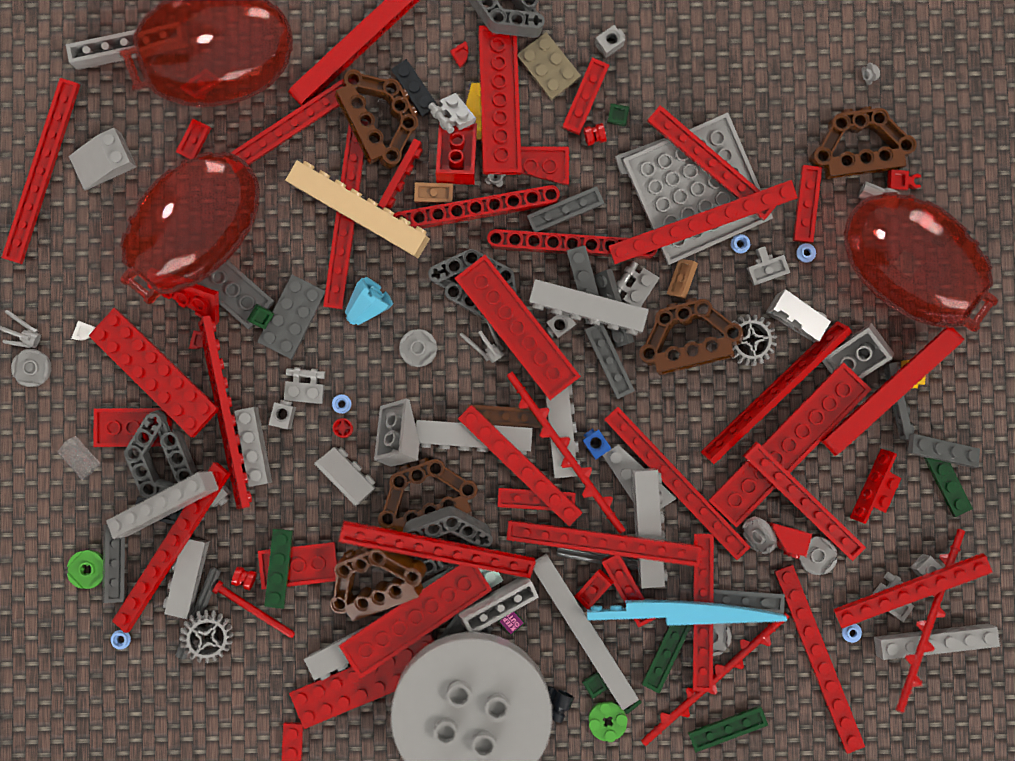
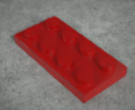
(118, 425)
(307, 564)

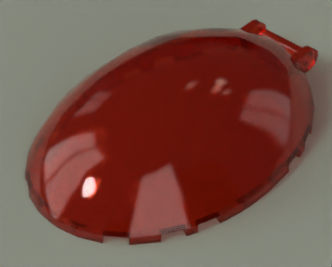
(210, 50)
(189, 223)
(919, 260)

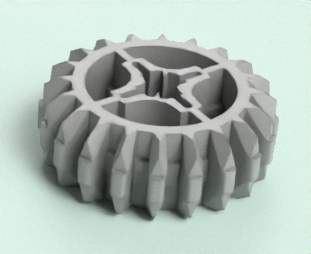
(748, 322)
(213, 640)

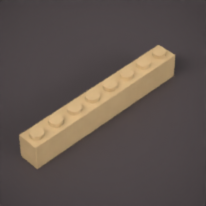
(357, 209)

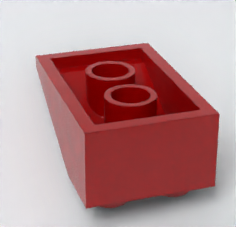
(456, 155)

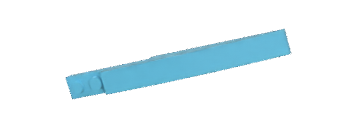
(684, 612)

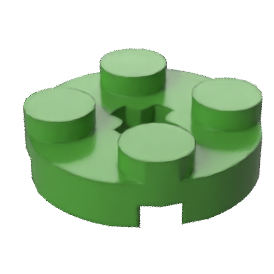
(75, 569)
(609, 732)

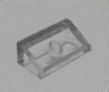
(78, 457)

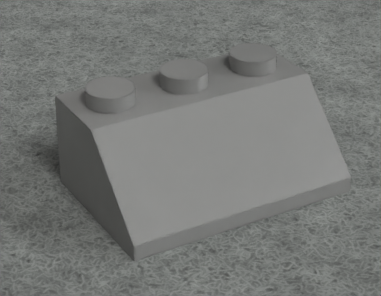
(346, 475)

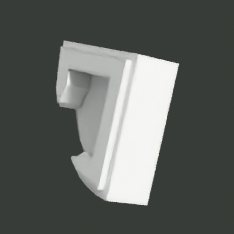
(82, 331)

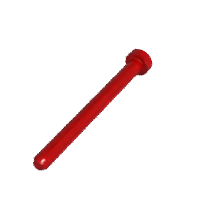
(252, 609)

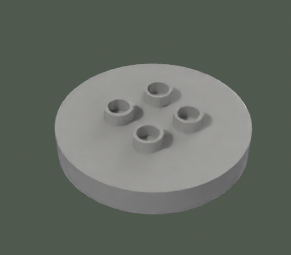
(471, 702)

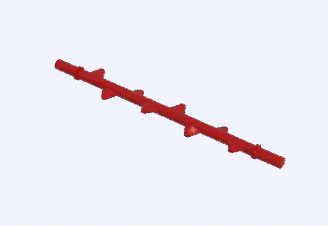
(568, 461)
(926, 627)
(720, 672)

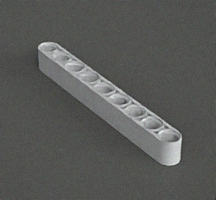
(584, 632)

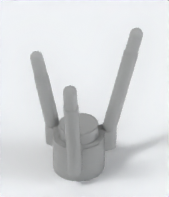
(29, 338)
(493, 351)

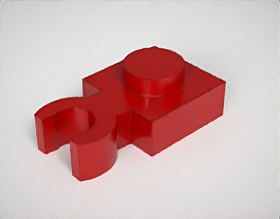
(901, 180)

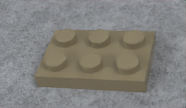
(548, 66)

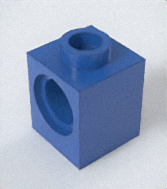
(602, 449)

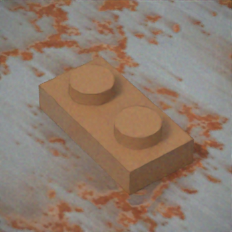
(433, 193)
(682, 278)

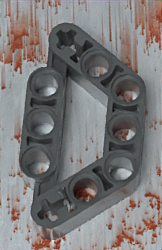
(524, 15)
(461, 259)
(170, 450)
(476, 535)

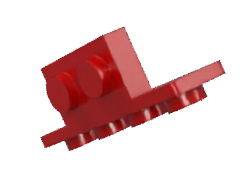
(878, 488)

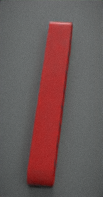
(349, 49)
(483, 202)
(562, 240)
(892, 390)

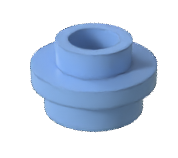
(744, 239)
(800, 253)
(335, 403)
(858, 633)
(115, 639)

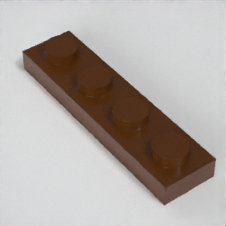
(509, 416)

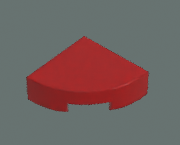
(460, 54)
(196, 341)

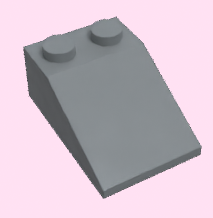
(102, 159)
(861, 352)
(396, 434)

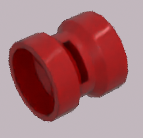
(595, 134)
(342, 428)
(244, 578)

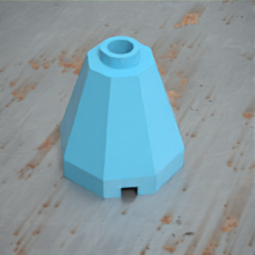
(367, 302)

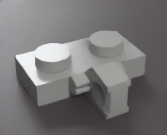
(767, 267)

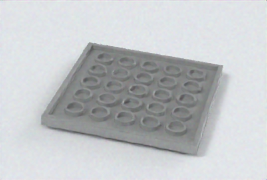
(677, 188)

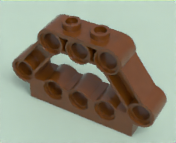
(376, 87)
(886, 130)
(660, 332)
(396, 493)
(393, 562)

